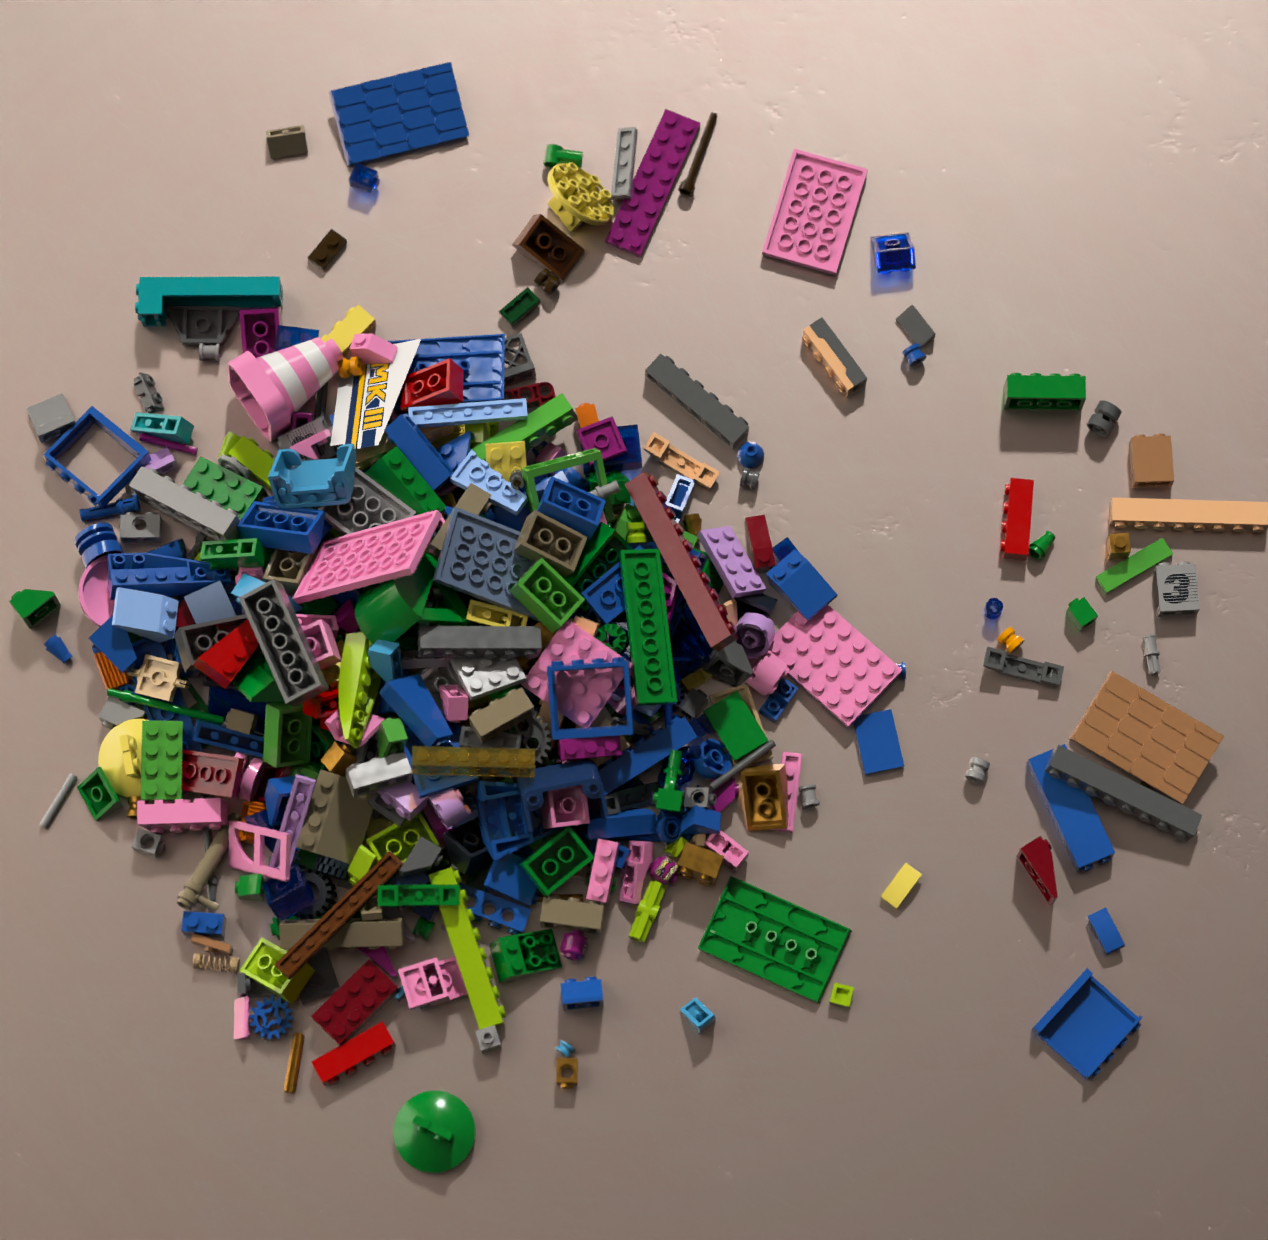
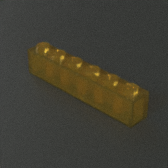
(473, 761)

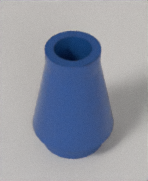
(58, 648)

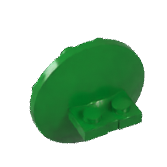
(434, 1131)

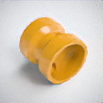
(350, 367)
(1010, 640)

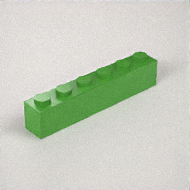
(538, 427)

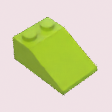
(261, 969)

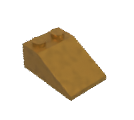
(765, 796)

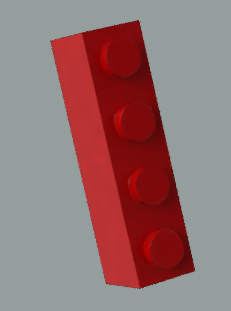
(1018, 519)
(353, 1053)

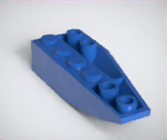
(161, 574)

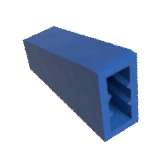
(417, 709)
(620, 824)

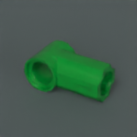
(556, 155)

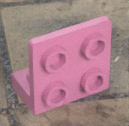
(335, 727)

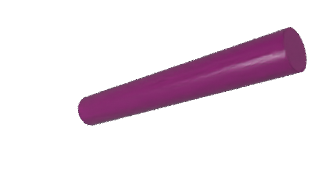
(167, 443)

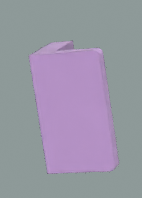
(162, 461)

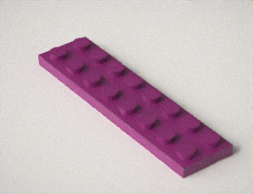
(653, 182)

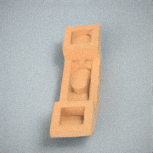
(680, 462)

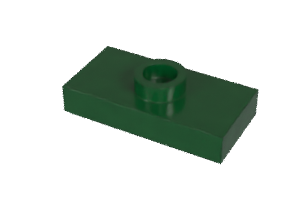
(519, 307)

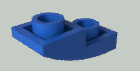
(778, 700)
(1106, 931)

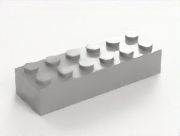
(184, 505)

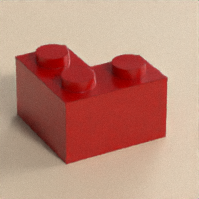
(323, 706)

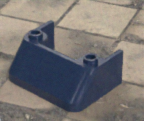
(559, 776)

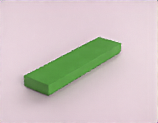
(1134, 565)

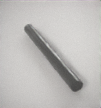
(742, 765)

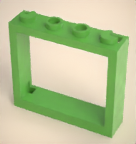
(564, 462)

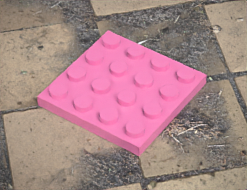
(579, 692)

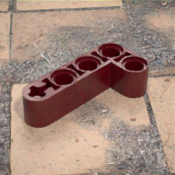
(534, 391)

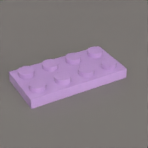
(731, 561)

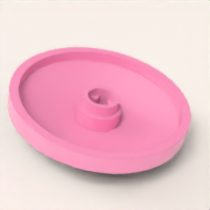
(94, 592)

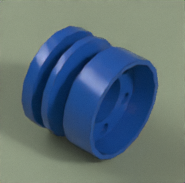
(96, 542)

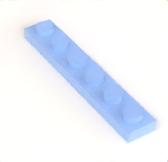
(469, 413)

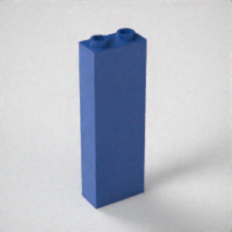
(1073, 817)

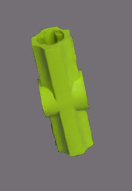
(647, 911)

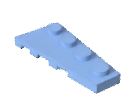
(479, 473)

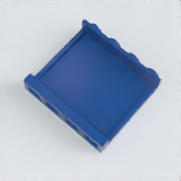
(1086, 1025)

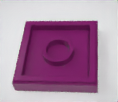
(604, 437)

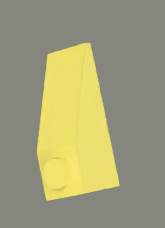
(493, 615)

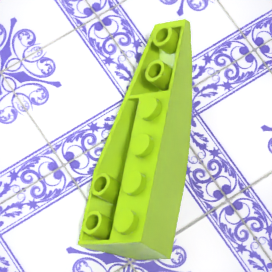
(356, 687)

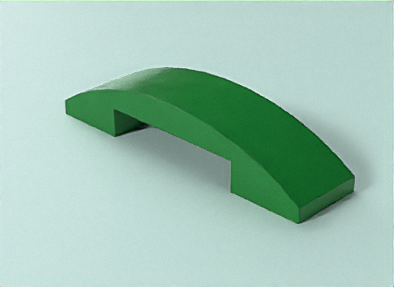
(419, 894)

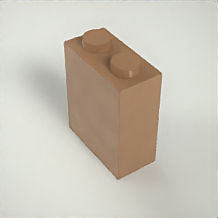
(1151, 461)

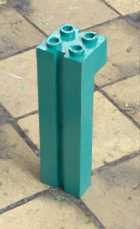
(246, 292)

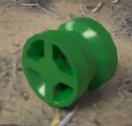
(424, 928)

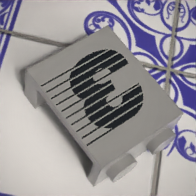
(299, 434)
(1177, 589)

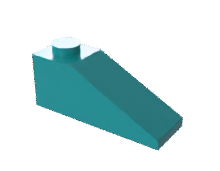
(163, 426)

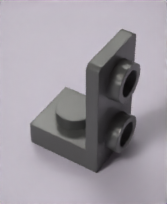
(250, 988)

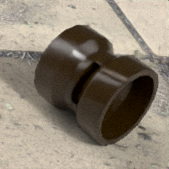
(547, 281)

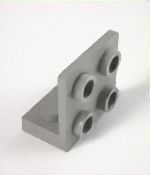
(51, 417)

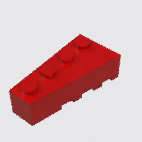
(228, 655)

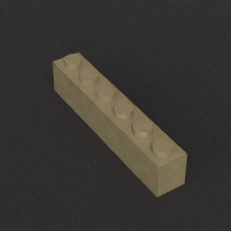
(355, 934)

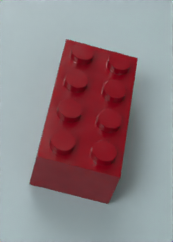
(355, 1003)

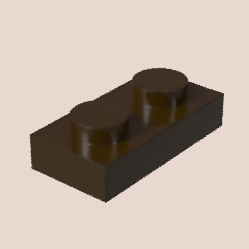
(327, 249)

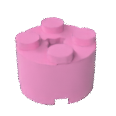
(767, 673)

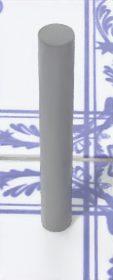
(58, 800)

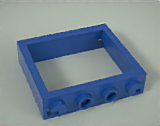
(92, 416)
(597, 663)

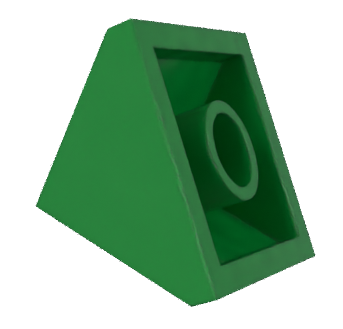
(99, 795)

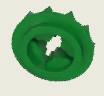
(614, 630)

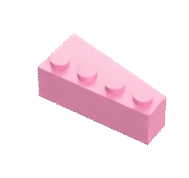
(182, 815)

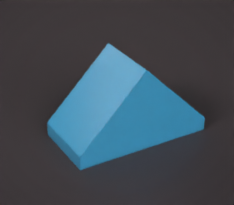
(698, 1015)

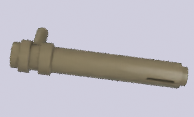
(194, 887)

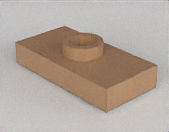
(211, 945)

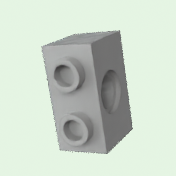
(151, 533)

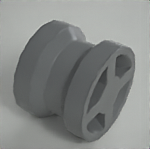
(749, 478)

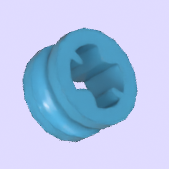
(565, 1049)

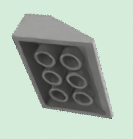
(368, 507)

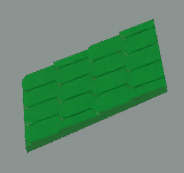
(774, 939)

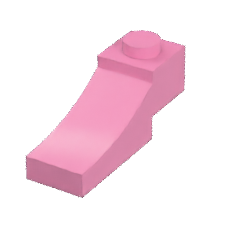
(635, 870)

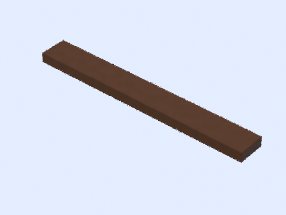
(339, 915)

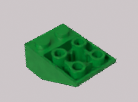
(525, 955)

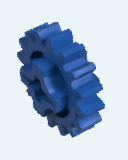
(267, 1026)

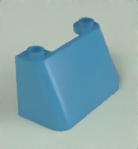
(313, 481)

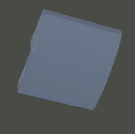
(210, 603)

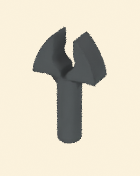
(197, 546)

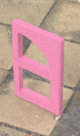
(239, 860)

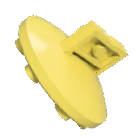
(578, 197)
(121, 757)

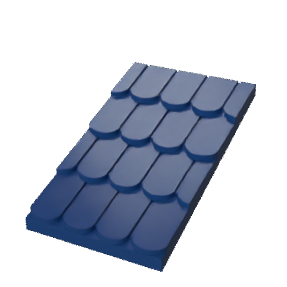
(398, 113)
(477, 355)

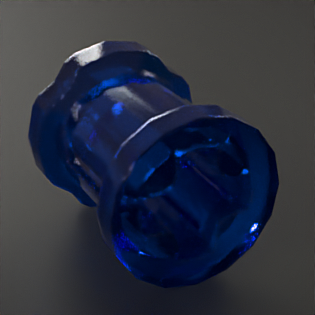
(988, 612)

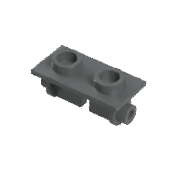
(145, 385)

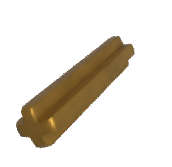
(294, 1062)

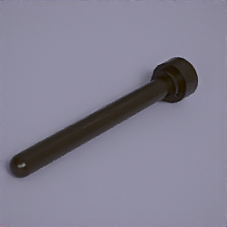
(687, 186)

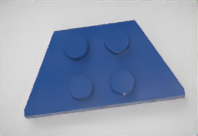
(456, 450)

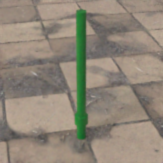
(128, 697)

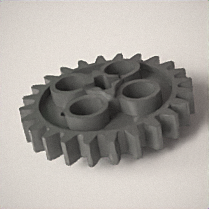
(536, 730)

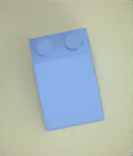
(145, 614)

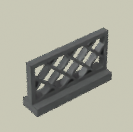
(518, 372)

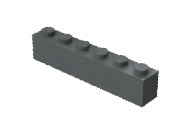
(697, 401)
(479, 641)

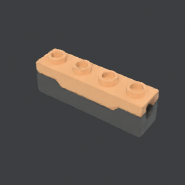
(834, 357)

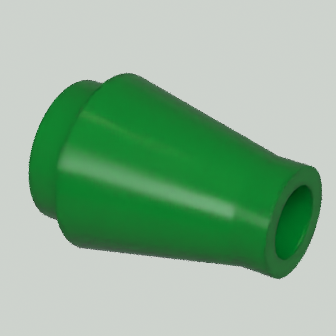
(1040, 547)

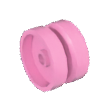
(250, 776)

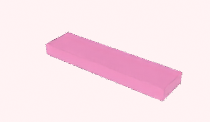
(793, 766)

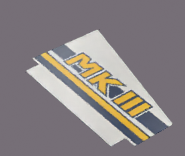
(368, 399)

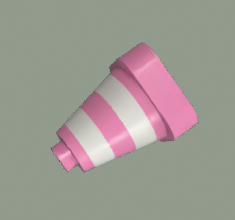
(282, 381)

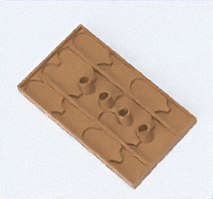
(1146, 737)

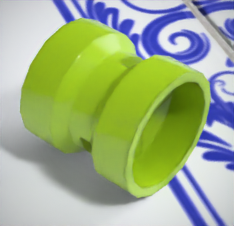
(639, 536)

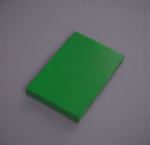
(735, 726)

